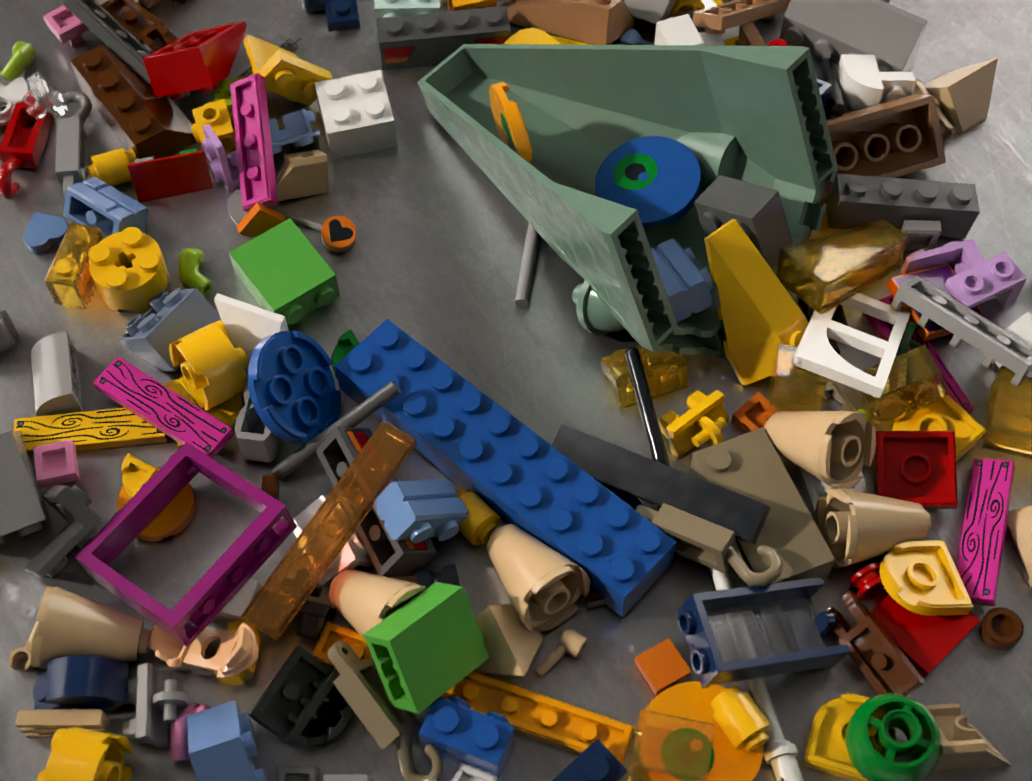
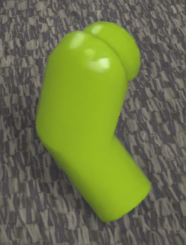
(22, 57)
(189, 273)

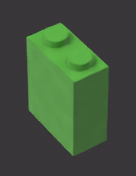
(285, 272)
(427, 646)

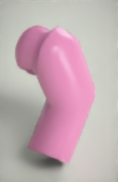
(179, 733)

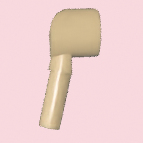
(570, 642)
(19, 653)

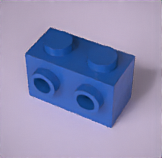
(468, 735)

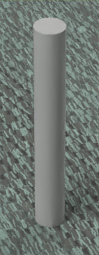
(527, 267)

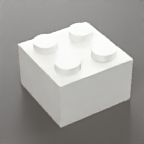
(356, 114)

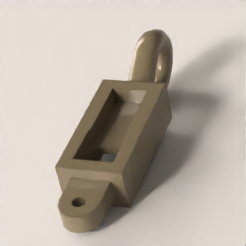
(710, 544)
(388, 725)

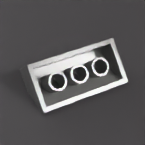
(855, 29)

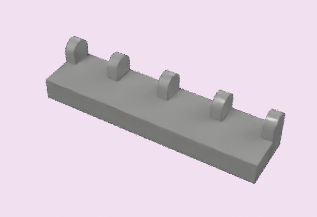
(966, 326)

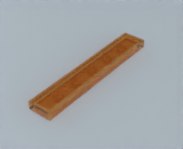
(328, 530)

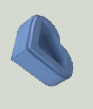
(44, 232)

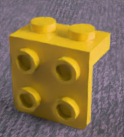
(284, 71)

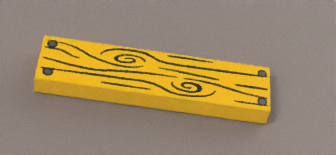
(89, 430)

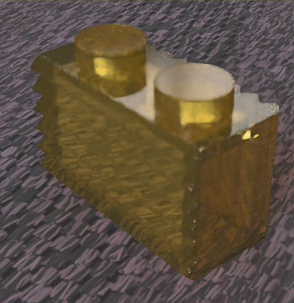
(69, 273)
(910, 384)

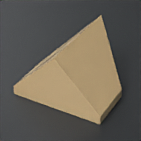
(965, 94)
(302, 175)
(507, 641)
(961, 742)

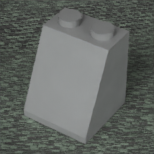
(19, 492)

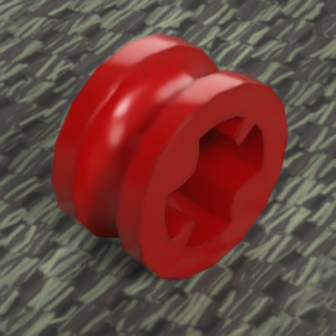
(867, 581)

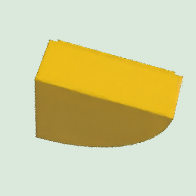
(135, 474)

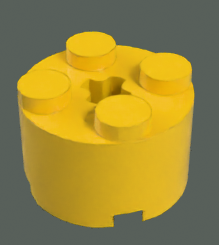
(128, 270)
(210, 365)
(87, 756)

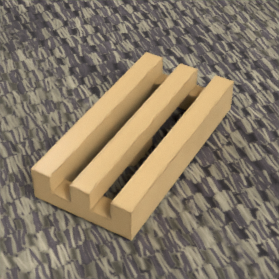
(45, 722)

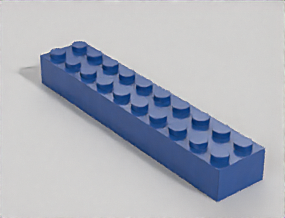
(509, 466)

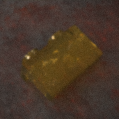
(664, 373)

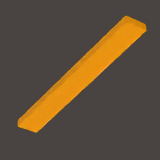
(527, 711)

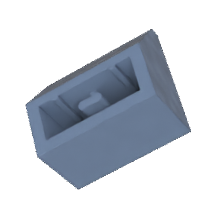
(169, 319)

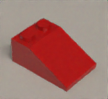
(195, 61)

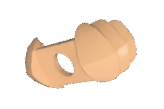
(235, 654)

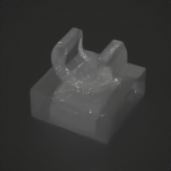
(43, 98)

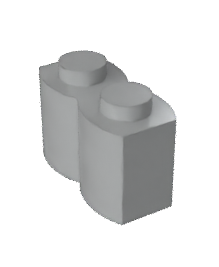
(252, 435)

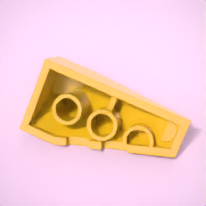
(753, 304)

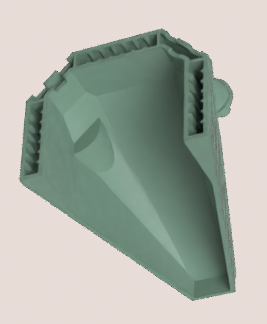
(735, 107)

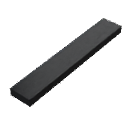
(662, 483)

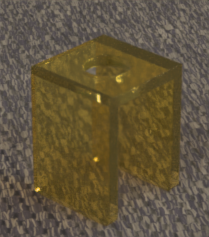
(792, 386)
(670, 748)

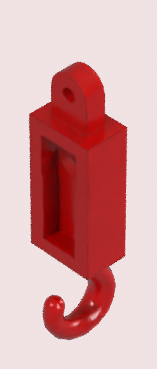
(22, 146)

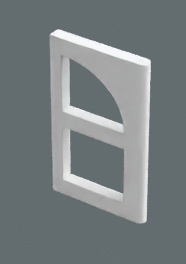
(820, 358)

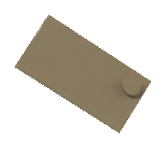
(756, 471)

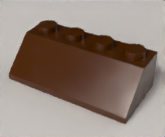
(130, 106)

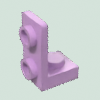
(223, 166)
(957, 254)
(992, 278)

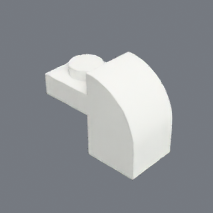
(865, 86)

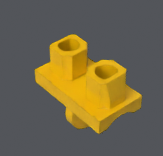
(698, 425)

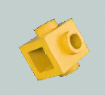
(220, 120)

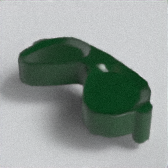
(906, 340)

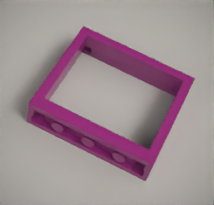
(226, 574)

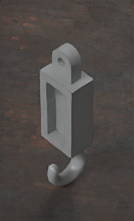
(72, 143)

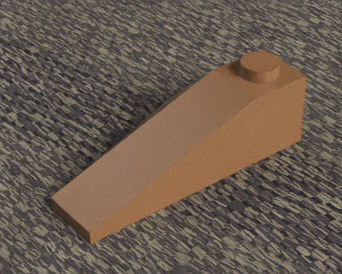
(582, 20)

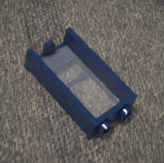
(757, 632)

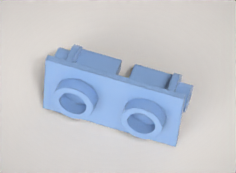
(296, 130)

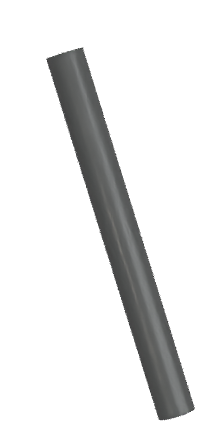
(351, 420)

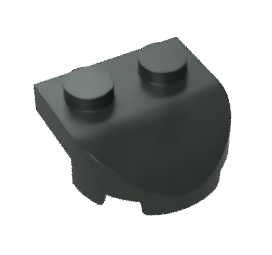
(303, 702)

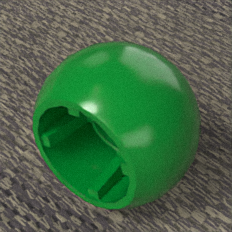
(873, 720)

